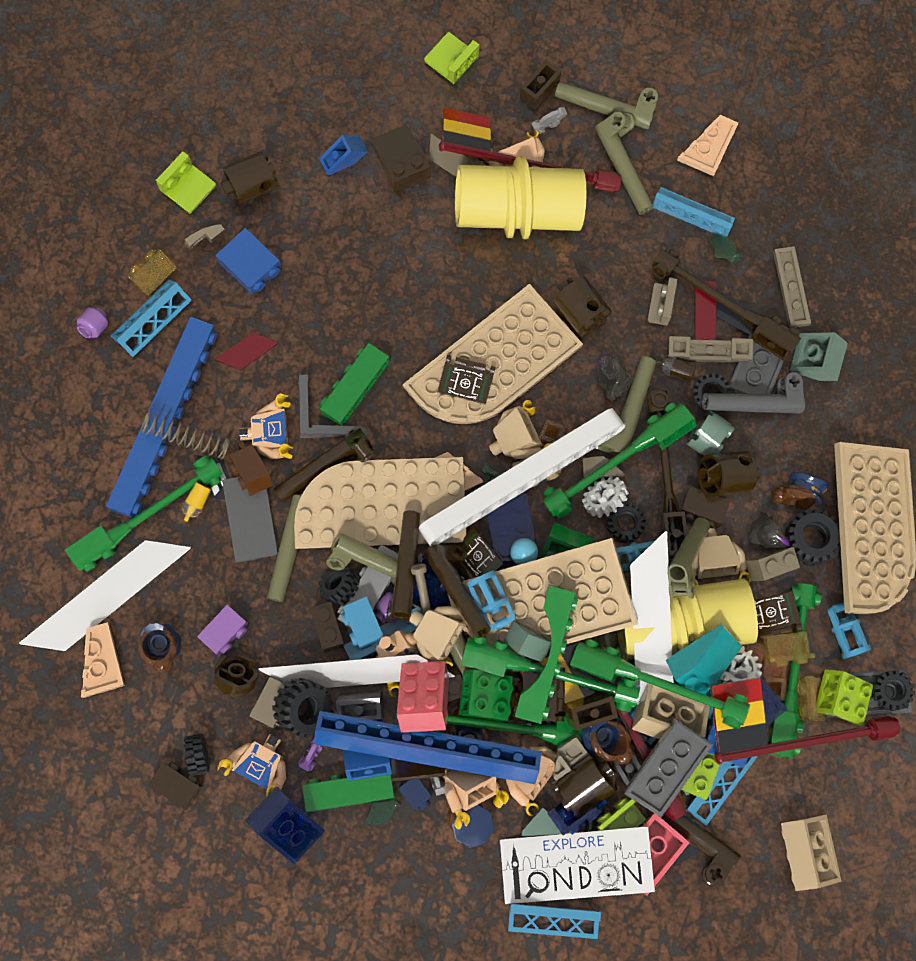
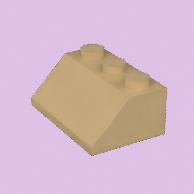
(660, 707)
(811, 853)

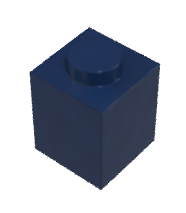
(416, 794)

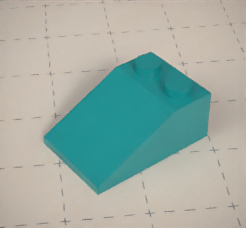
(704, 659)

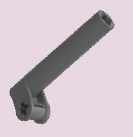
(787, 400)

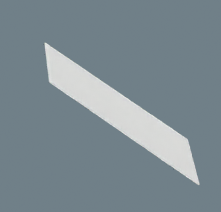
(104, 595)
(652, 609)
(346, 672)

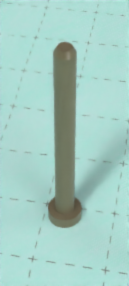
(419, 570)

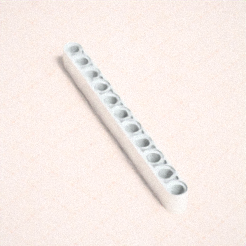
(521, 477)

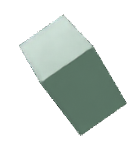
(527, 642)
(540, 825)

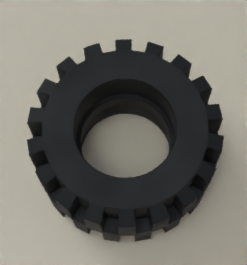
(825, 526)
(289, 701)

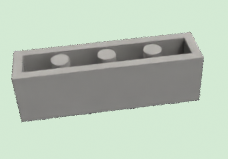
(372, 584)

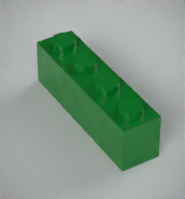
(354, 385)
(341, 792)

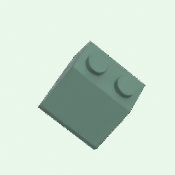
(819, 356)

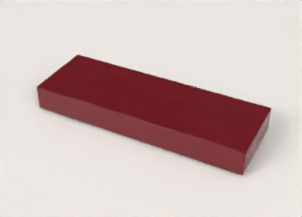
(704, 314)

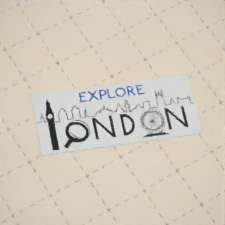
(577, 865)

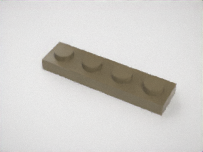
(792, 287)

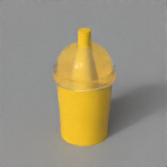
(195, 501)

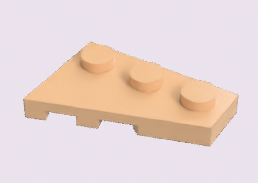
(710, 147)
(102, 665)

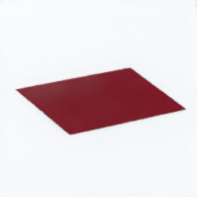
(246, 351)

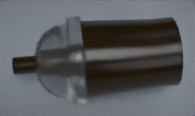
(677, 368)

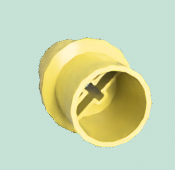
(520, 197)
(713, 604)

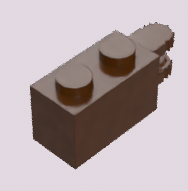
(249, 468)

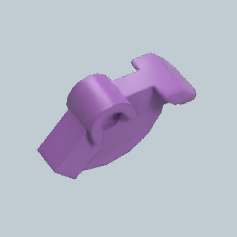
(307, 762)

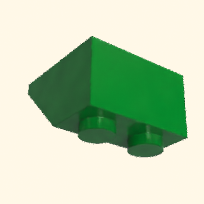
(564, 539)

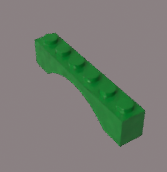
(534, 698)

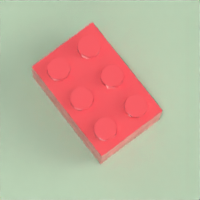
(423, 696)
(665, 845)

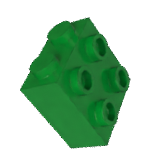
(485, 695)

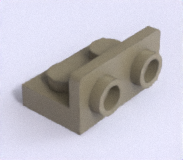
(662, 302)

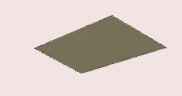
(445, 159)

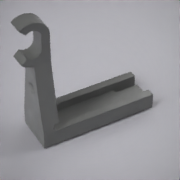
(318, 431)

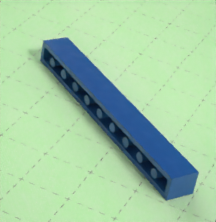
(168, 403)
(427, 747)

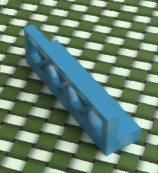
(693, 212)
(145, 312)
(387, 629)
(696, 802)
(554, 912)

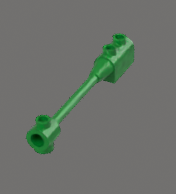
(660, 431)
(101, 542)
(497, 658)
(609, 665)
(788, 723)
(555, 733)

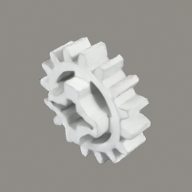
(605, 496)
(748, 667)

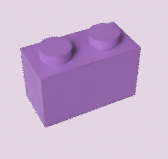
(223, 631)

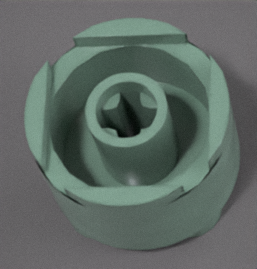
(709, 434)

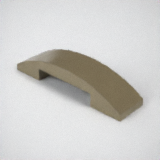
(711, 350)

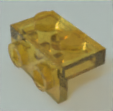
(151, 271)
(787, 648)
(809, 689)

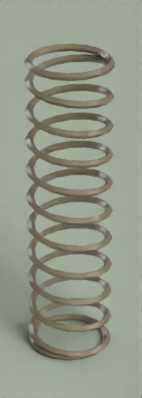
(144, 428)

